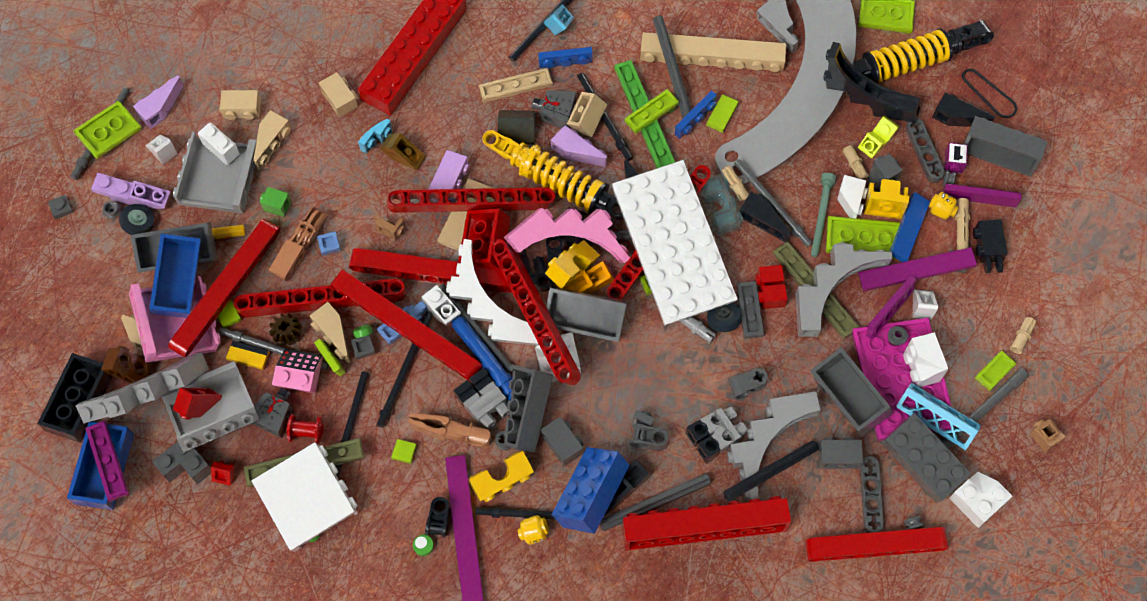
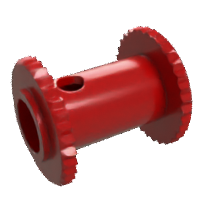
(305, 429)

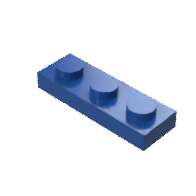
(565, 57)
(696, 115)

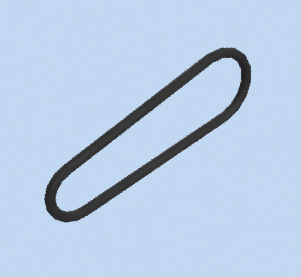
(1004, 116)

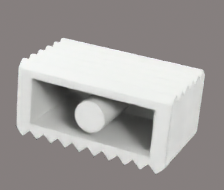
(218, 143)

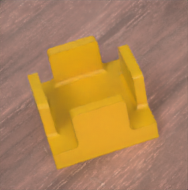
(887, 201)

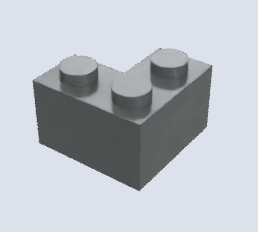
(175, 461)

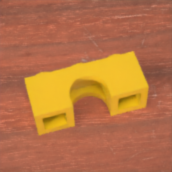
(571, 262)
(517, 470)

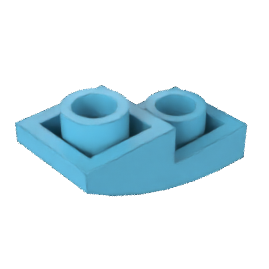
(377, 132)

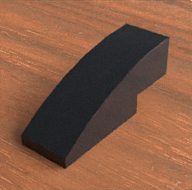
(632, 480)

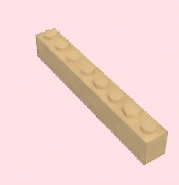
(717, 52)

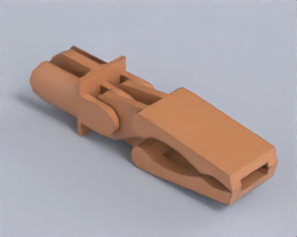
(294, 249)
(450, 430)

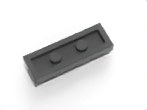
(750, 310)

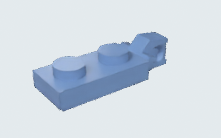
(389, 334)

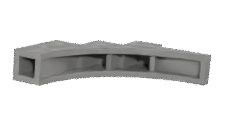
(826, 277)
(144, 390)
(782, 414)

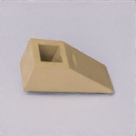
(270, 135)
(331, 326)

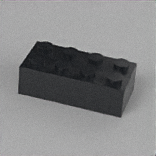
(79, 382)

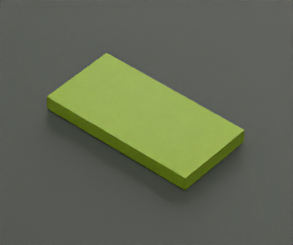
(862, 233)

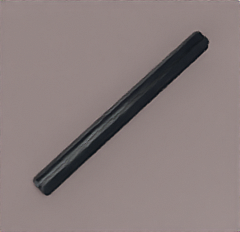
(770, 471)

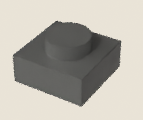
(60, 207)
(363, 347)
(643, 418)

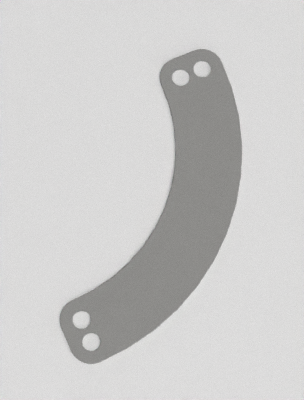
(808, 100)

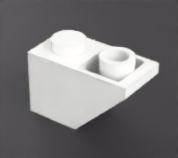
(850, 195)
(440, 305)

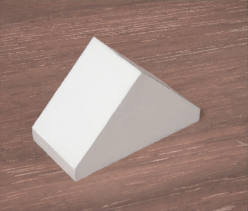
(162, 149)
(924, 304)

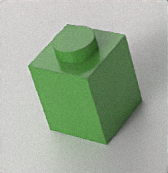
(275, 201)

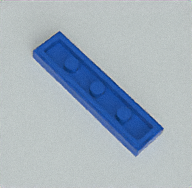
(909, 227)

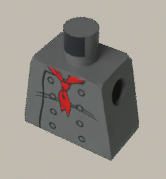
(555, 107)
(273, 412)

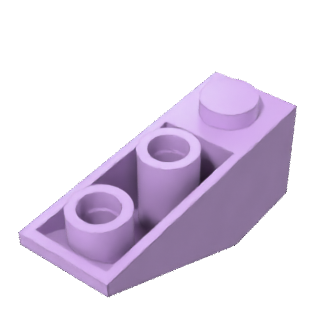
(157, 105)
(575, 148)

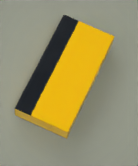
(248, 355)

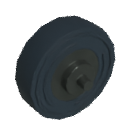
(725, 318)

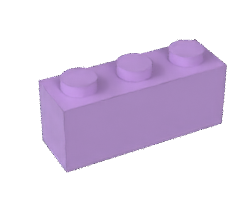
(450, 173)

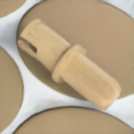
(855, 162)
(735, 183)
(1023, 335)

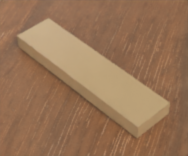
(515, 85)

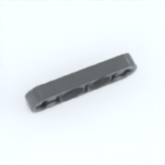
(926, 149)
(874, 495)

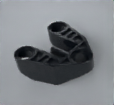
(539, 264)

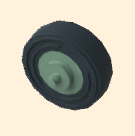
(136, 219)

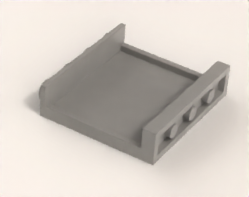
(212, 184)
(227, 415)

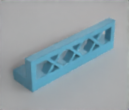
(941, 409)

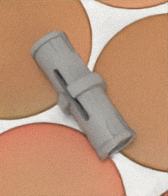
(698, 328)

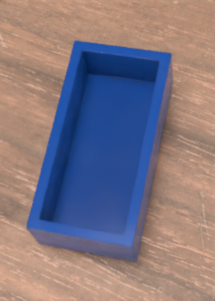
(175, 276)
(86, 483)
(590, 490)

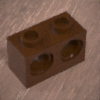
(125, 369)

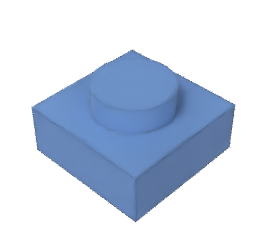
(328, 243)

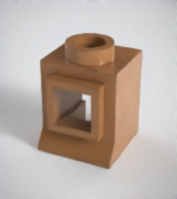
(1042, 439)

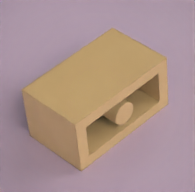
(338, 94)
(240, 104)
(586, 114)

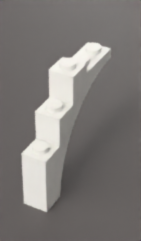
(467, 287)

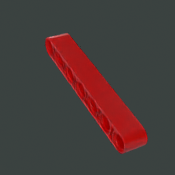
(876, 544)

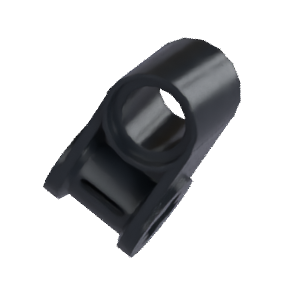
(438, 522)

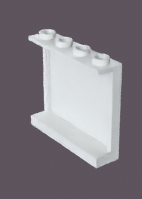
(304, 496)

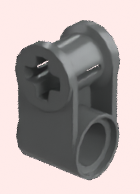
(745, 383)
(647, 437)

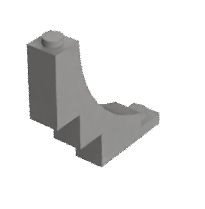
(776, 20)

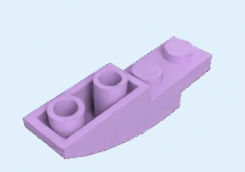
(129, 192)

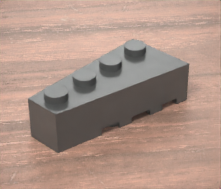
(526, 407)

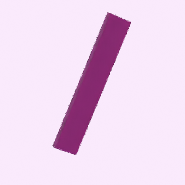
(917, 269)

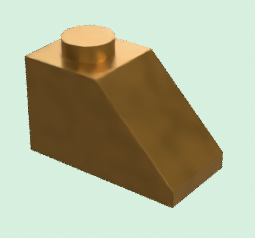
(402, 151)

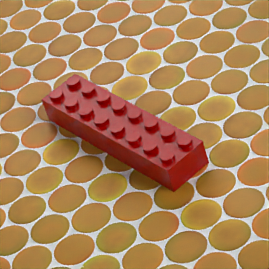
(410, 53)
(706, 523)

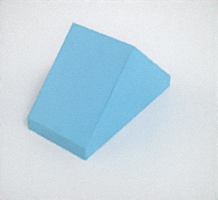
(559, 20)

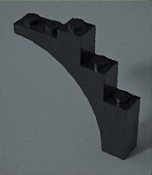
(862, 90)

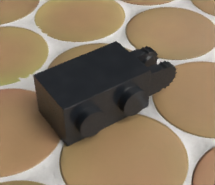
(990, 244)

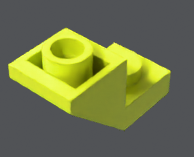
(879, 137)

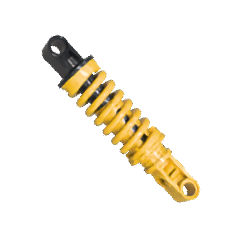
(553, 175)

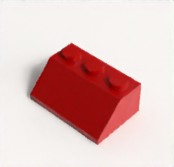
(483, 229)

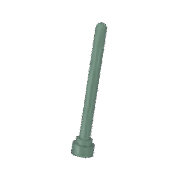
(828, 181)

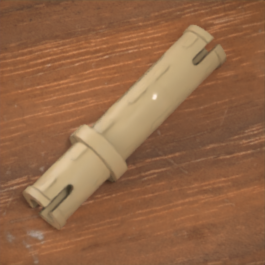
(962, 218)

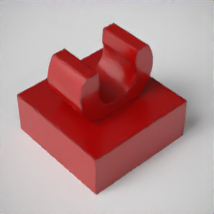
(222, 473)

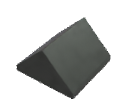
(517, 125)

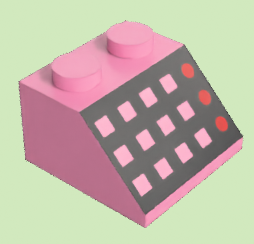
(297, 370)

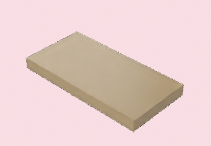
(453, 230)

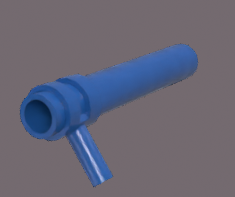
(483, 355)

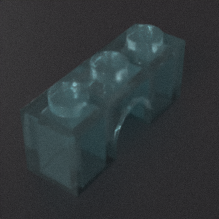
(726, 219)

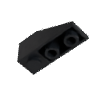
(956, 112)

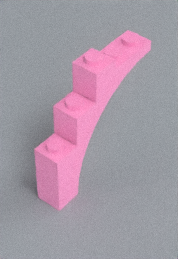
(593, 228)

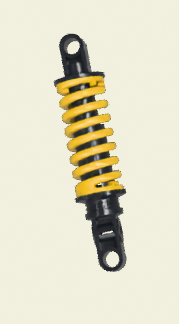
(922, 51)

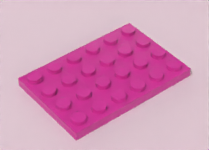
(890, 375)

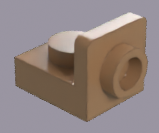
(389, 230)

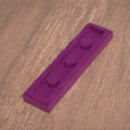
(983, 195)
(891, 307)
(107, 461)

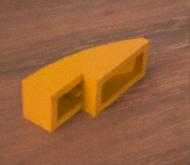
(592, 279)

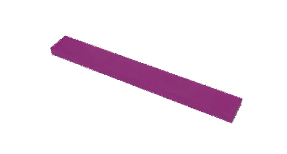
(464, 529)

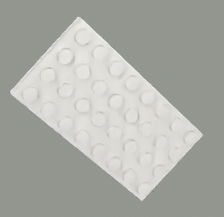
(674, 242)

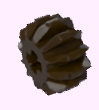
(278, 329)

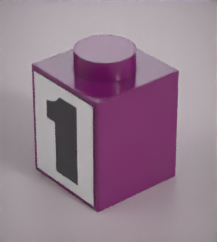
(955, 157)

